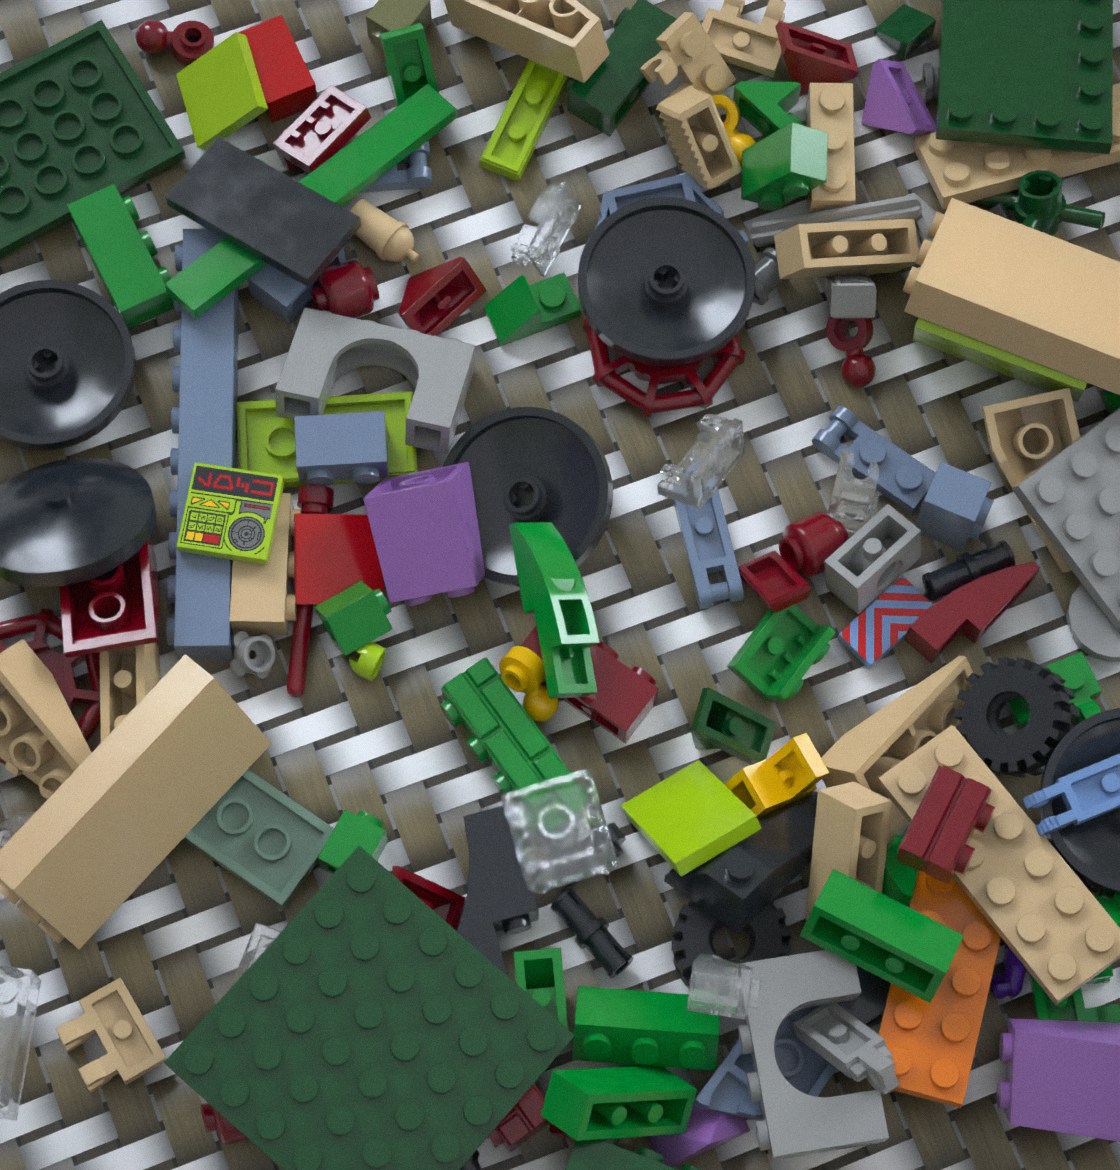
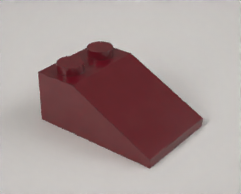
(113, 608)

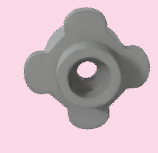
(263, 655)

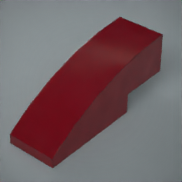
(969, 609)

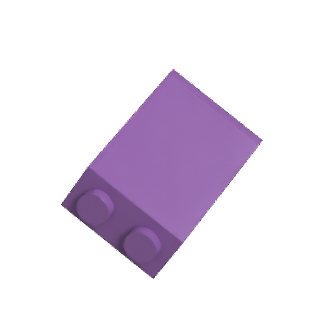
(427, 533)
(1062, 1076)

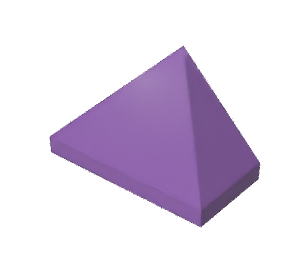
(895, 101)
(703, 1133)

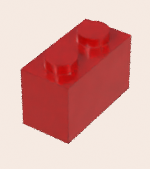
(280, 69)

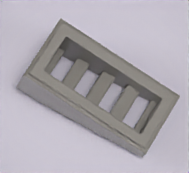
(850, 296)

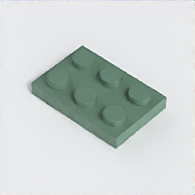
(262, 837)

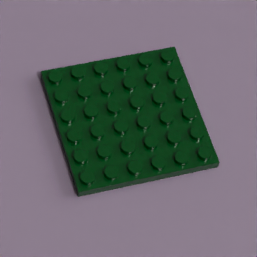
(369, 1036)

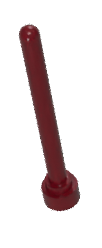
(311, 500)

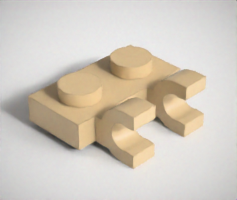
(746, 42)
(691, 55)
(122, 1031)

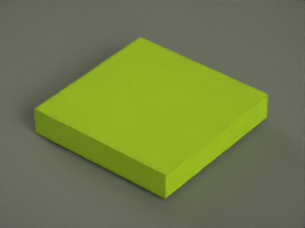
(221, 91)

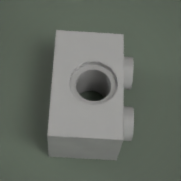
(873, 558)

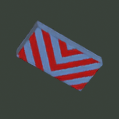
(884, 622)

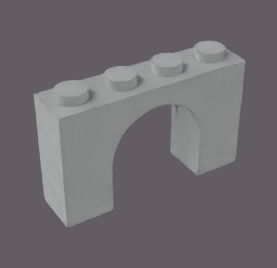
(334, 344)
(792, 1120)

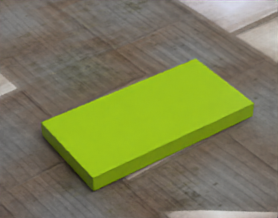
(995, 358)
(268, 440)

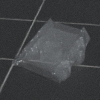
(559, 831)

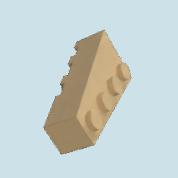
(545, 31)

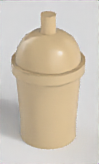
(384, 234)

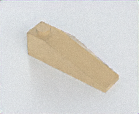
(1029, 434)
(36, 722)
(898, 732)

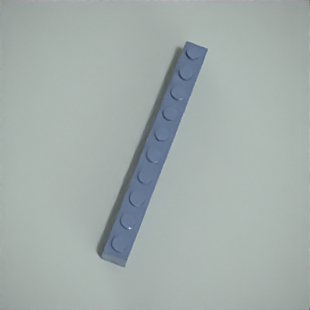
(207, 436)

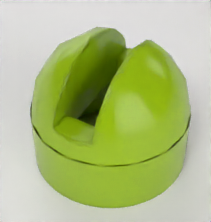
(369, 662)

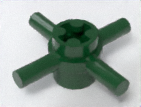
(1043, 204)

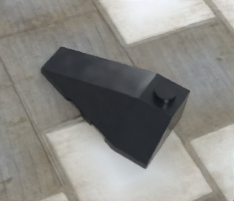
(754, 870)

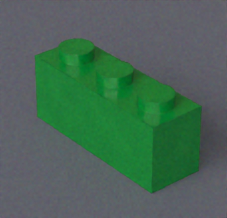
(122, 255)
(881, 935)
(643, 1029)
(618, 1102)

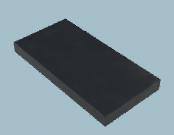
(263, 211)

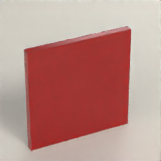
(333, 555)

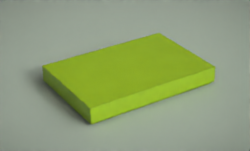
(691, 817)

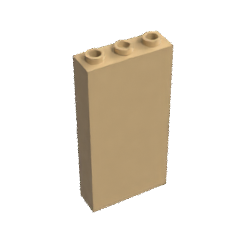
(1020, 293)
(129, 804)

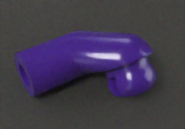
(1011, 980)

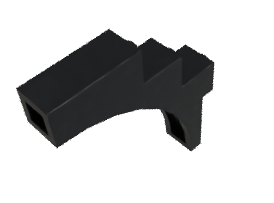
(496, 885)

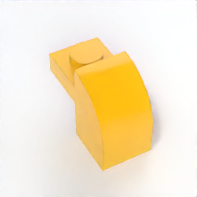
(781, 778)

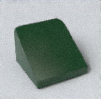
(906, 30)

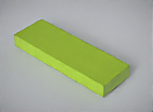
(523, 120)

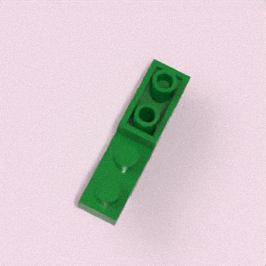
(561, 605)

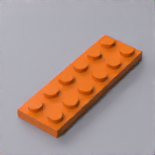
(938, 1039)

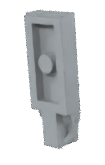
(848, 1045)

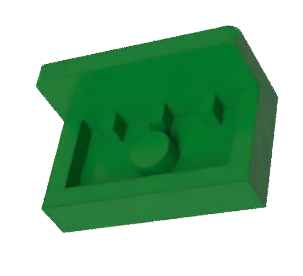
(781, 653)

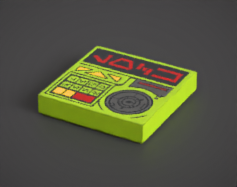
(230, 513)

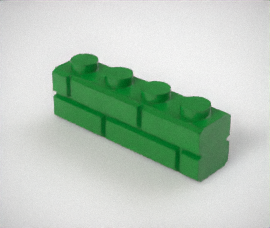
(499, 729)

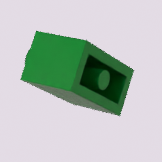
(784, 166)

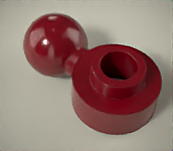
(154, 38)
(857, 367)

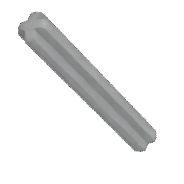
(896, 208)

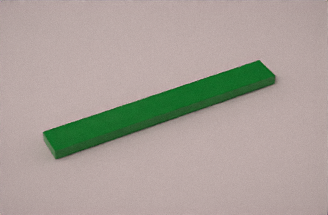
(337, 179)

